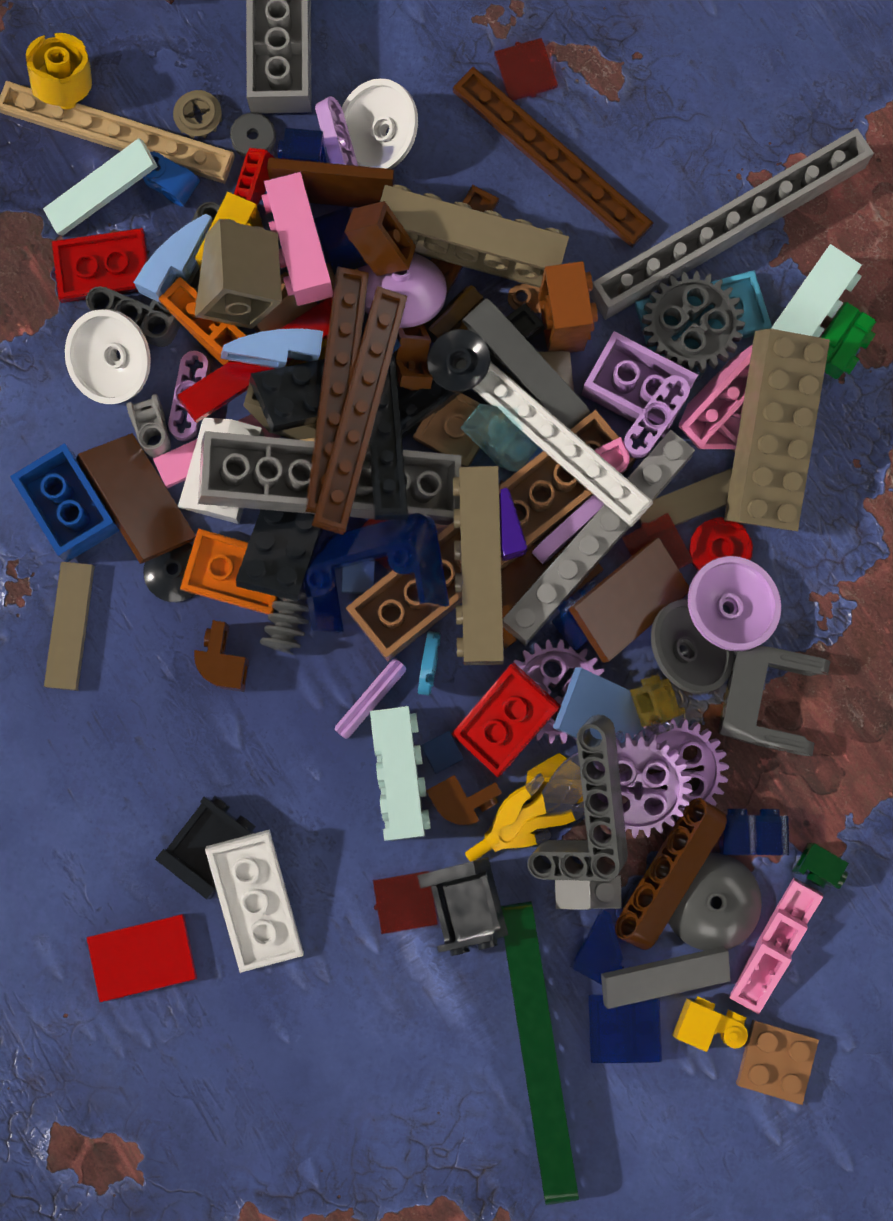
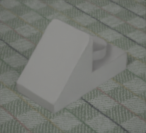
(588, 894)

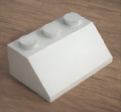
(189, 495)

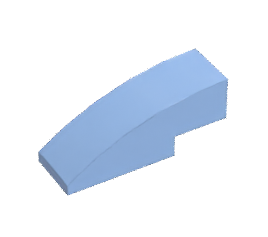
(173, 259)
(274, 347)

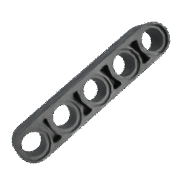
(525, 364)

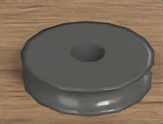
(251, 123)

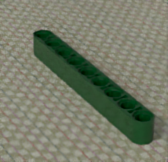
(539, 1055)

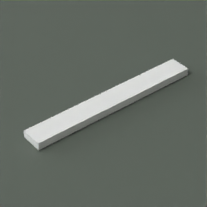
(563, 445)

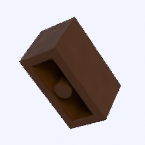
(380, 238)

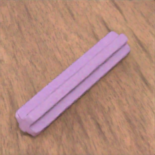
(370, 698)

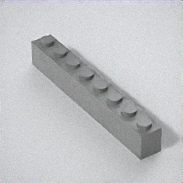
(593, 543)

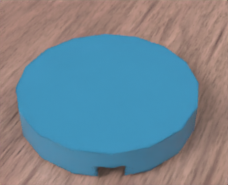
(429, 663)

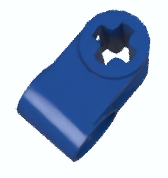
(171, 180)

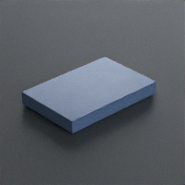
(593, 696)

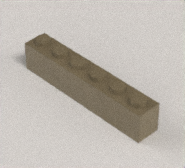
(480, 566)

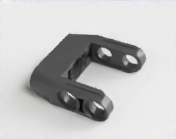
(745, 694)

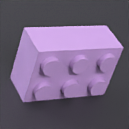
(629, 377)

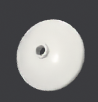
(368, 115)
(94, 361)

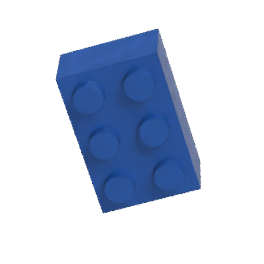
(64, 503)

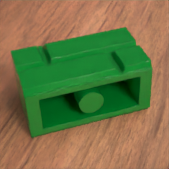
(847, 333)

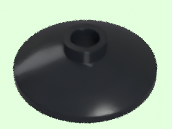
(450, 349)
(161, 582)

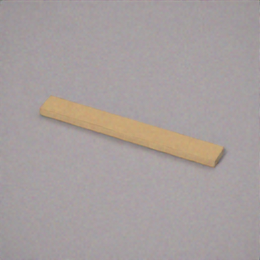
(116, 132)

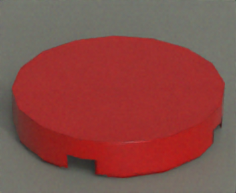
(717, 540)

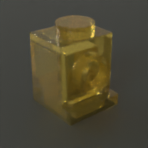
(655, 701)

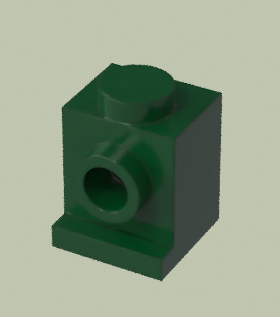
(821, 866)

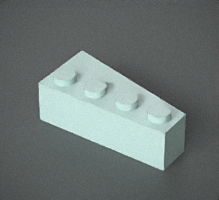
(820, 294)
(398, 773)

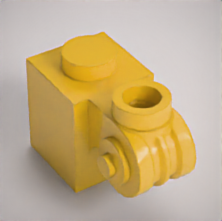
(700, 1022)

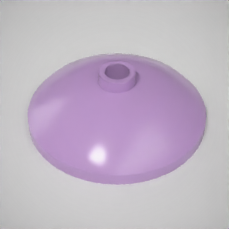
(421, 283)
(747, 593)

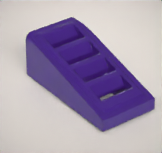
(511, 533)

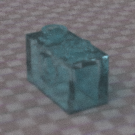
(499, 437)

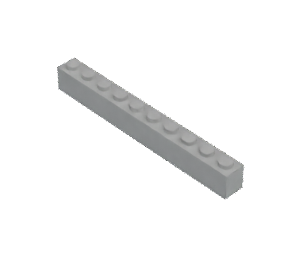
(731, 223)

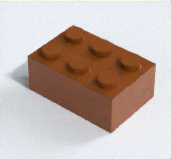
(567, 307)

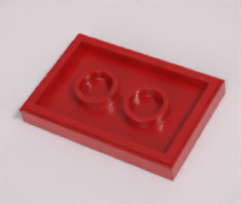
(99, 260)
(506, 719)
(141, 958)

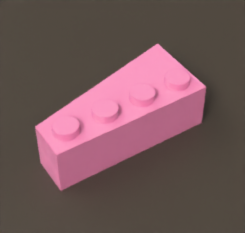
(298, 238)

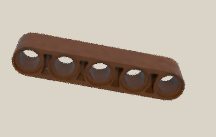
(670, 874)

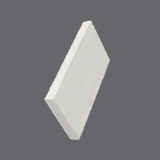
(254, 901)

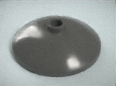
(685, 654)
(739, 911)

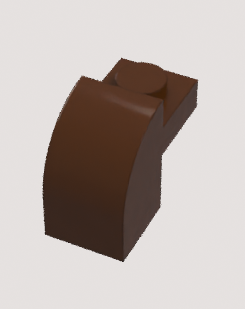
(411, 358)
(215, 666)
(456, 807)

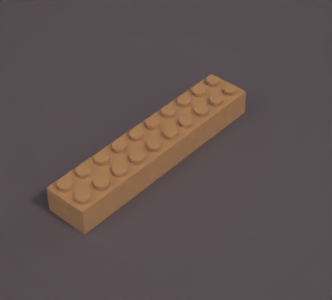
(542, 498)

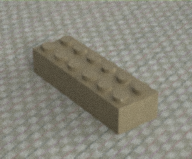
(475, 237)
(776, 429)

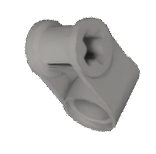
(149, 421)

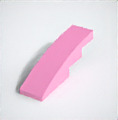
(776, 945)

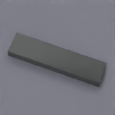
(665, 977)

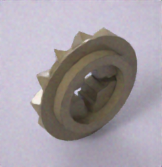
(185, 109)

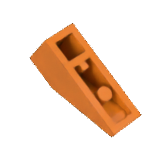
(212, 335)

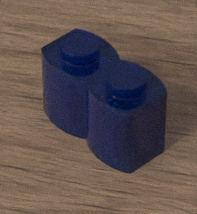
(755, 833)

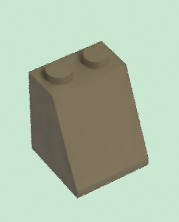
(238, 274)

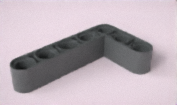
(156, 313)
(596, 814)

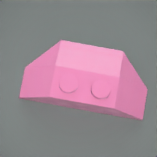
(715, 412)

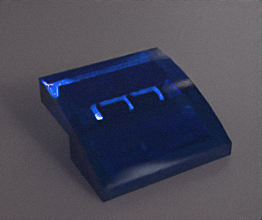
(625, 1032)

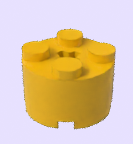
(59, 70)

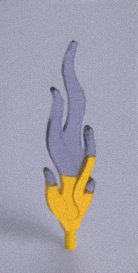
(517, 824)

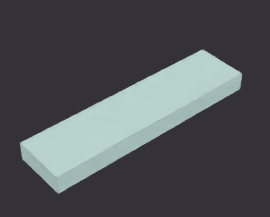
(100, 187)

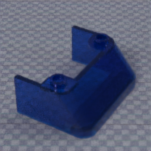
(410, 548)

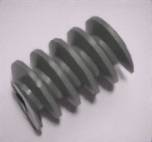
(286, 624)

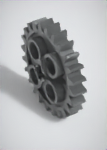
(673, 302)

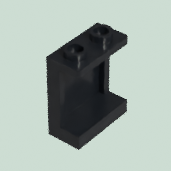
(206, 827)
(466, 906)

